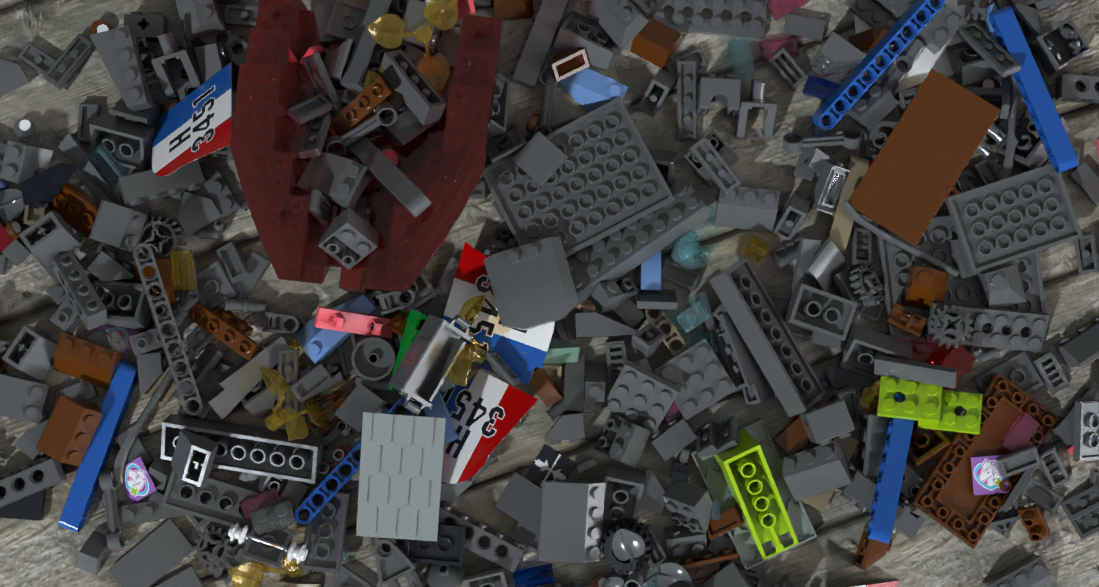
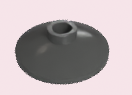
(450, 578)

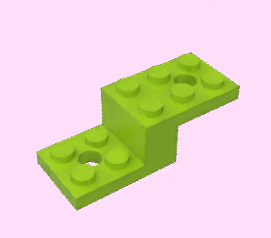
(930, 405)

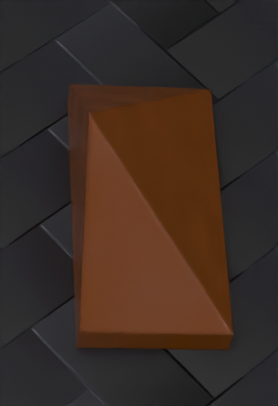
(568, 63)

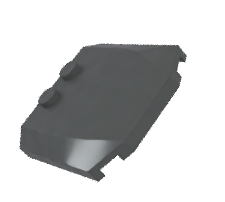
(532, 284)

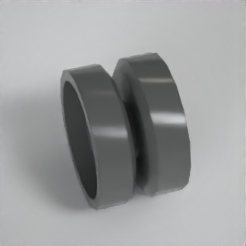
(373, 346)

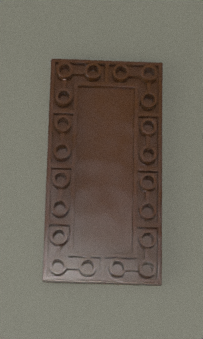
(923, 157)
(948, 487)

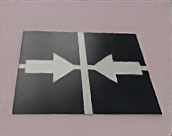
(549, 466)

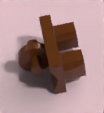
(906, 319)
(1034, 522)

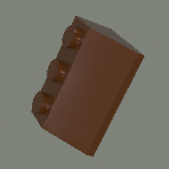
(86, 359)
(70, 430)

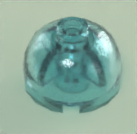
(688, 251)

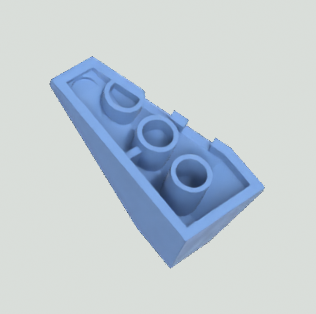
(592, 88)
(321, 342)

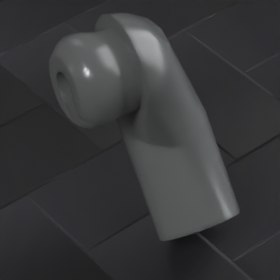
(983, 355)

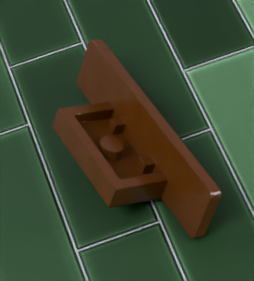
(361, 107)
(226, 328)
(705, 566)

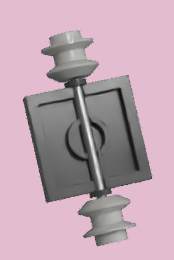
(268, 547)

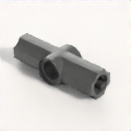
(908, 57)

